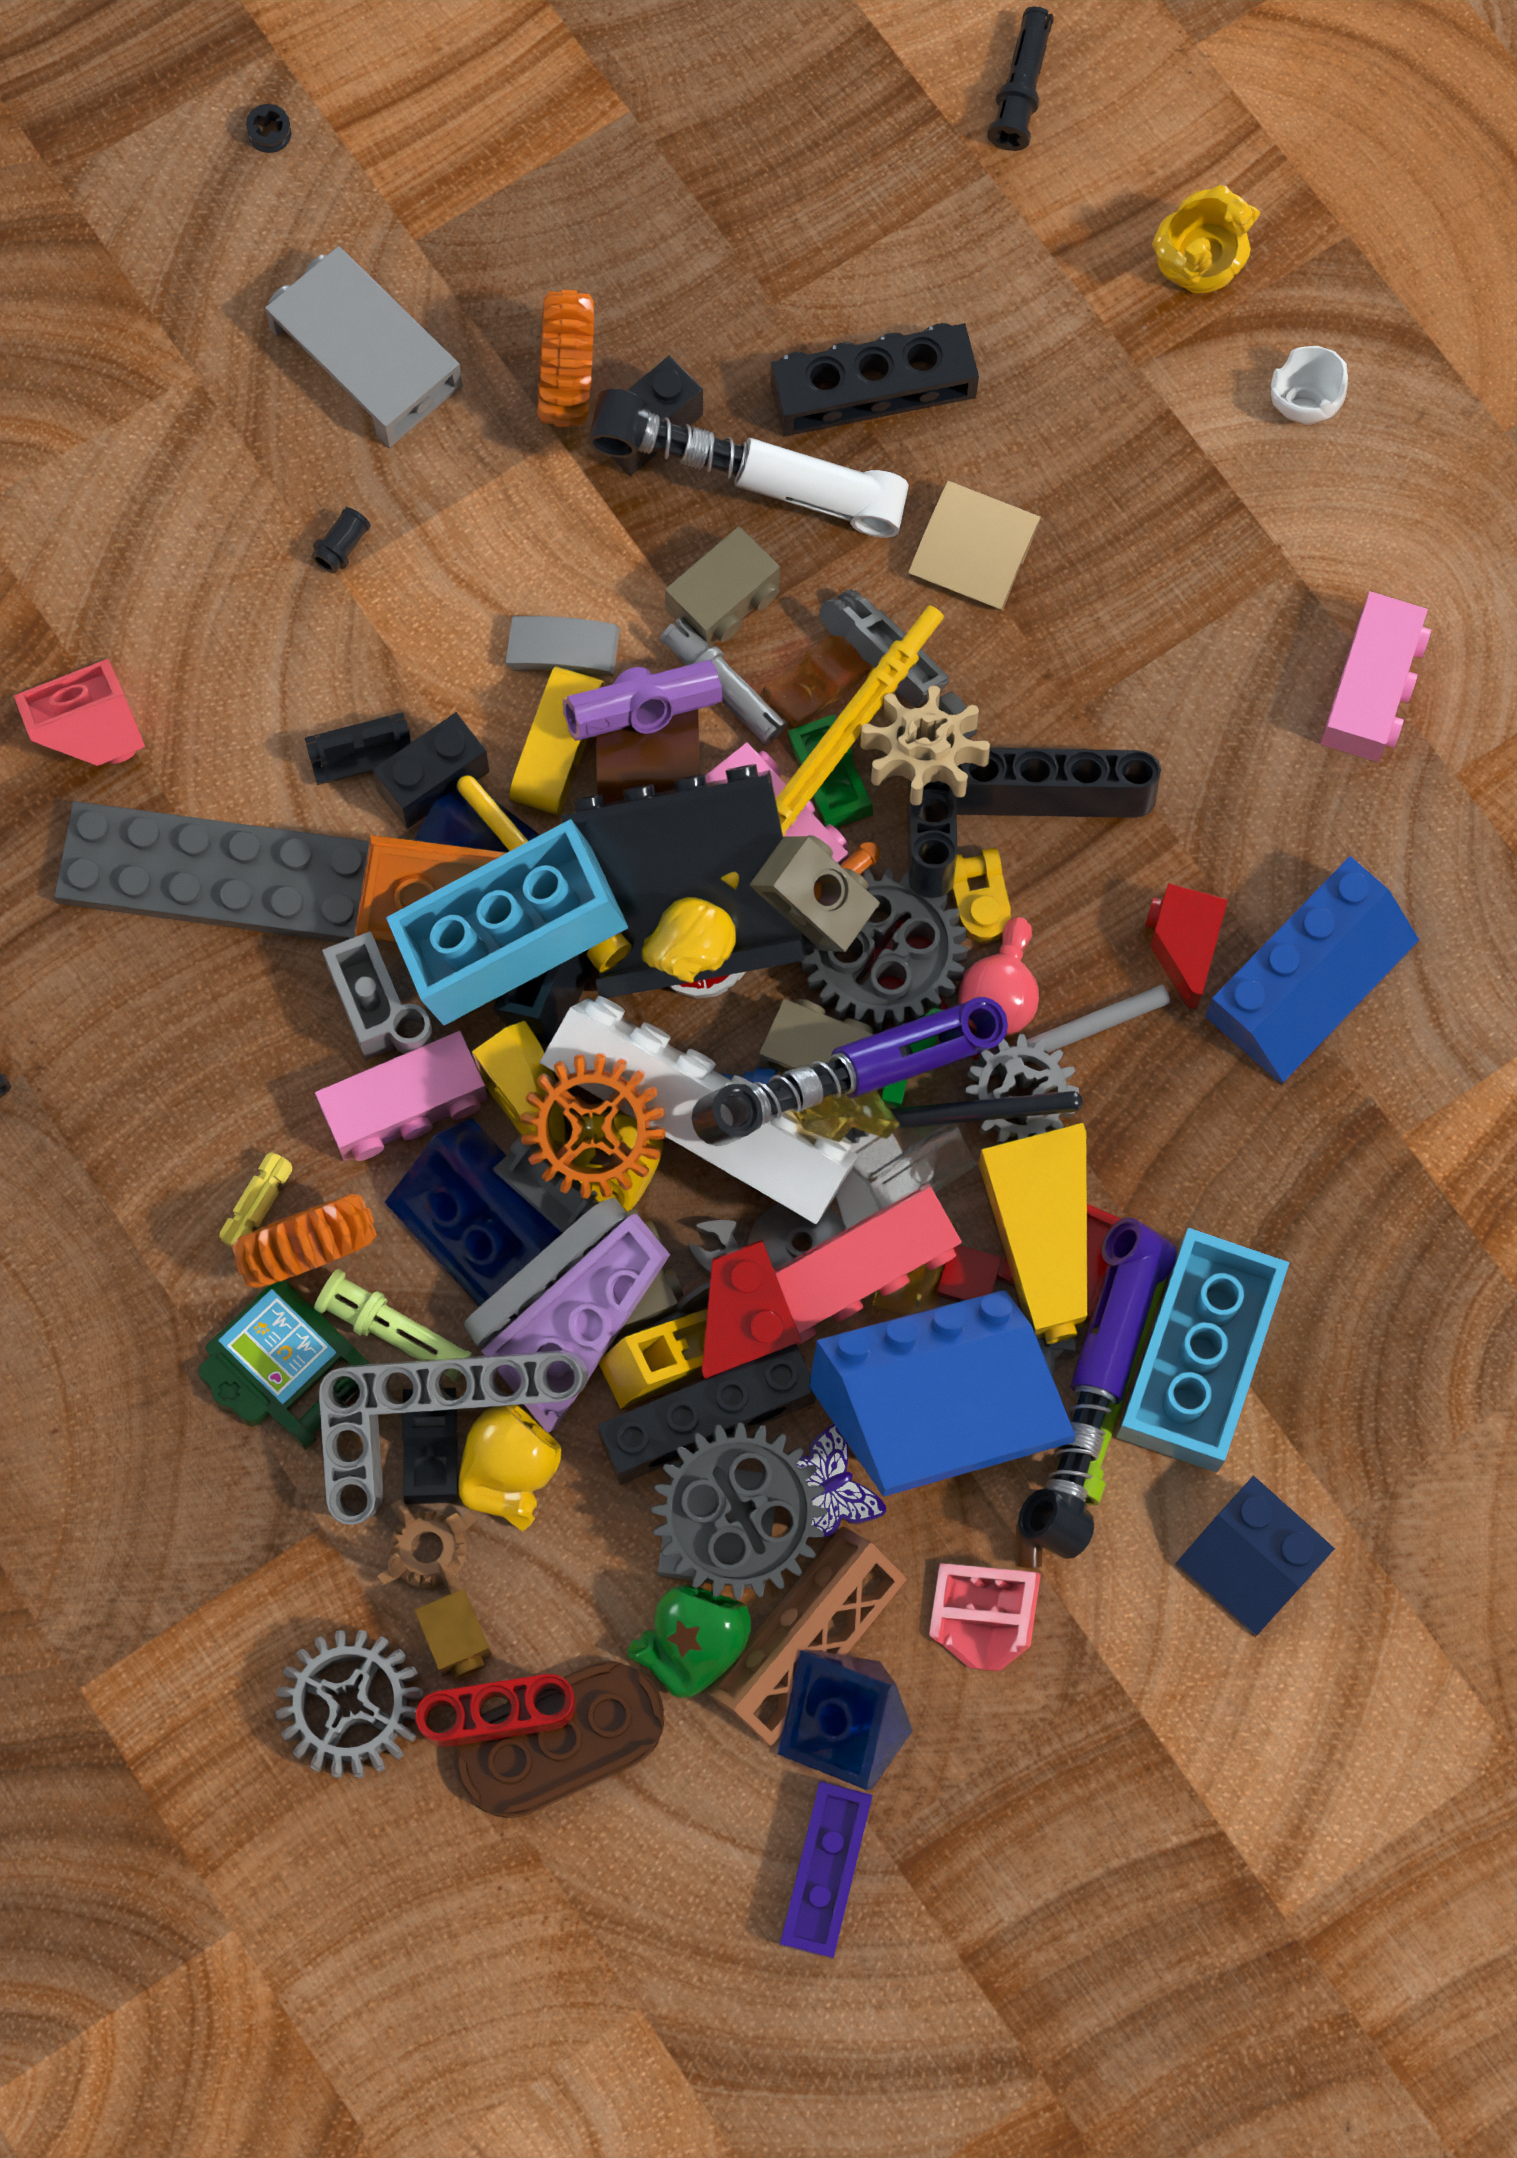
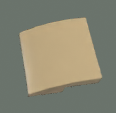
(974, 545)

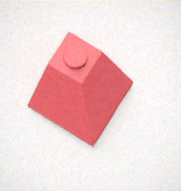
(82, 716)

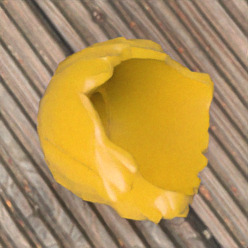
(690, 939)

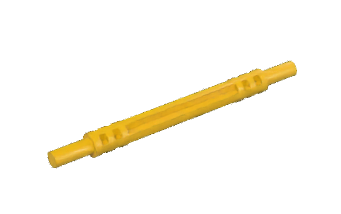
(845, 730)

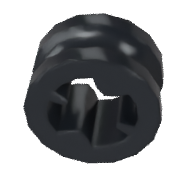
(262, 116)

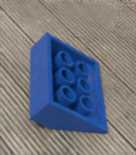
(940, 1392)

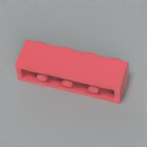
(867, 1259)

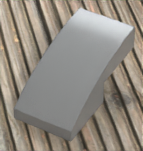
(563, 642)

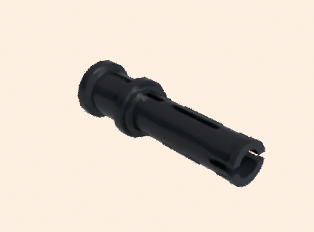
(1018, 96)

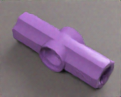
(642, 700)

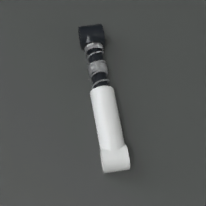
(868, 499)

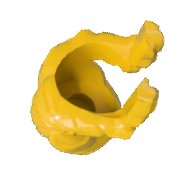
(1205, 240)

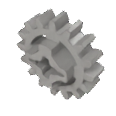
(1013, 1070)

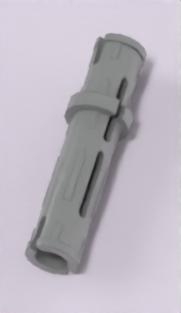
(735, 691)

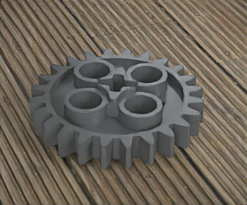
(922, 970)
(695, 1535)

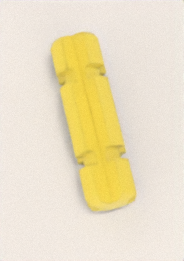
(257, 1198)

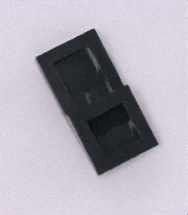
(430, 1454)

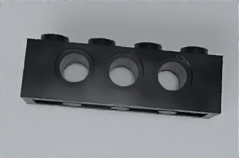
(857, 399)
(745, 1394)

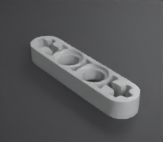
(543, 1272)

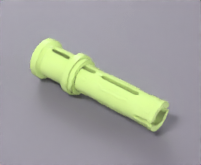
(372, 1308)

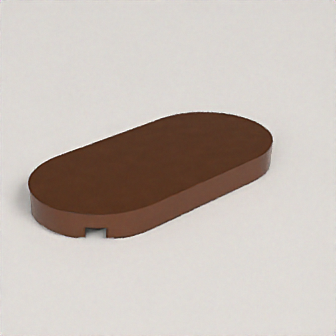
(611, 1731)

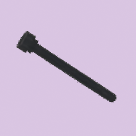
(980, 1110)

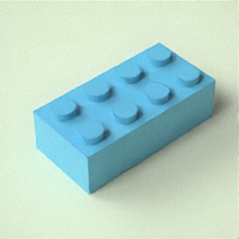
(506, 922)
(1203, 1350)

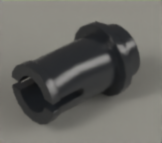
(340, 541)

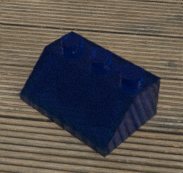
(469, 1212)

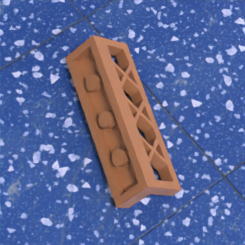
(801, 1623)

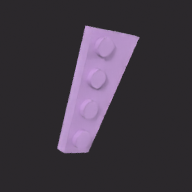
(583, 1311)

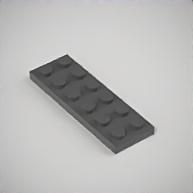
(212, 872)

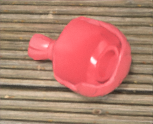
(1005, 978)

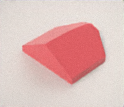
(984, 1614)

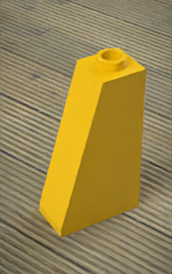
(1042, 1221)

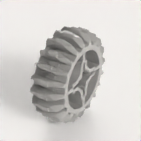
(338, 1727)

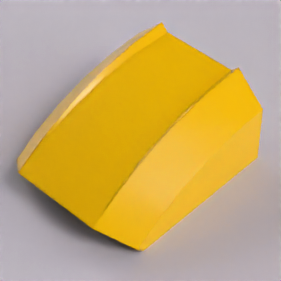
(511, 1070)

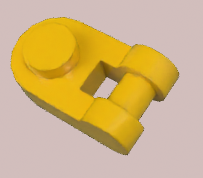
(986, 909)

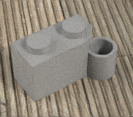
(372, 999)

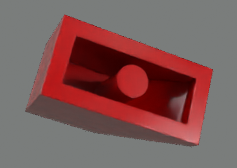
(1185, 937)

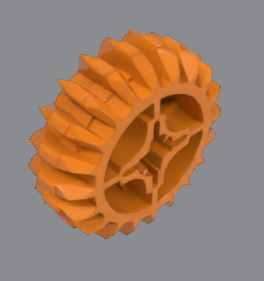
(565, 358)
(575, 1107)
(304, 1241)

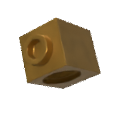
(454, 1635)

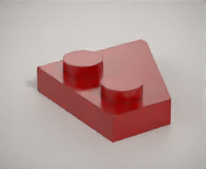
(745, 1310)

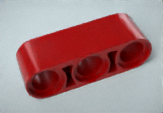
(470, 1700)

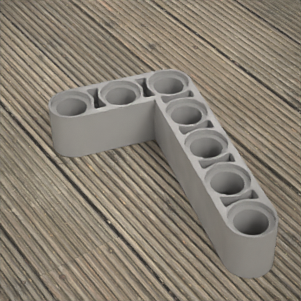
(426, 1396)

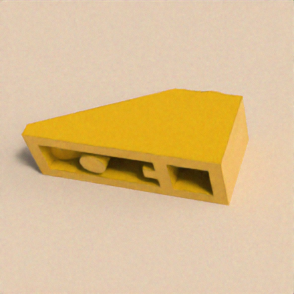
(656, 1359)

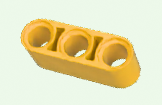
(550, 751)

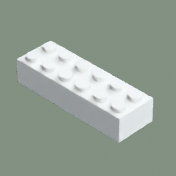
(776, 1159)

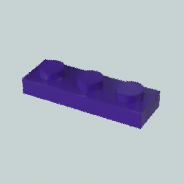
(826, 1870)

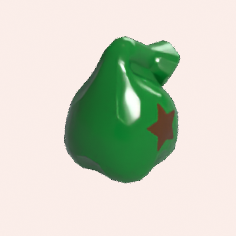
(692, 1639)

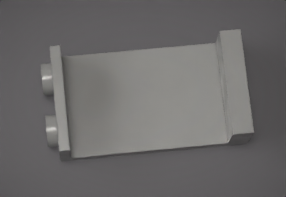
(366, 343)

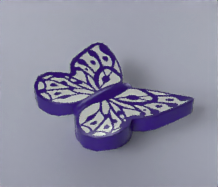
(842, 1496)

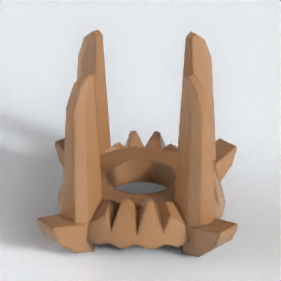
(427, 1575)

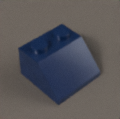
(1254, 1556)

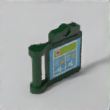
(274, 1358)

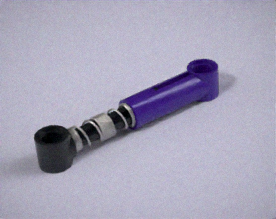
(853, 1069)
(1135, 1266)

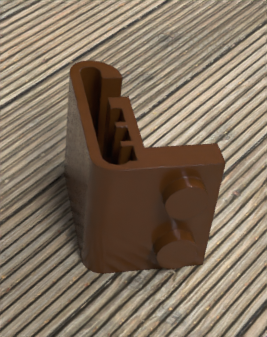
(639, 759)

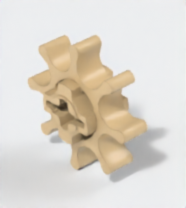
(925, 745)

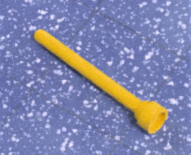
(603, 955)

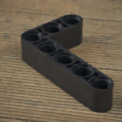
(1024, 785)

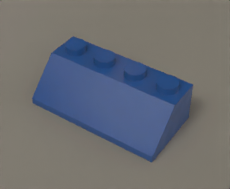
(1313, 971)

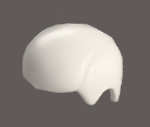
(1310, 385)

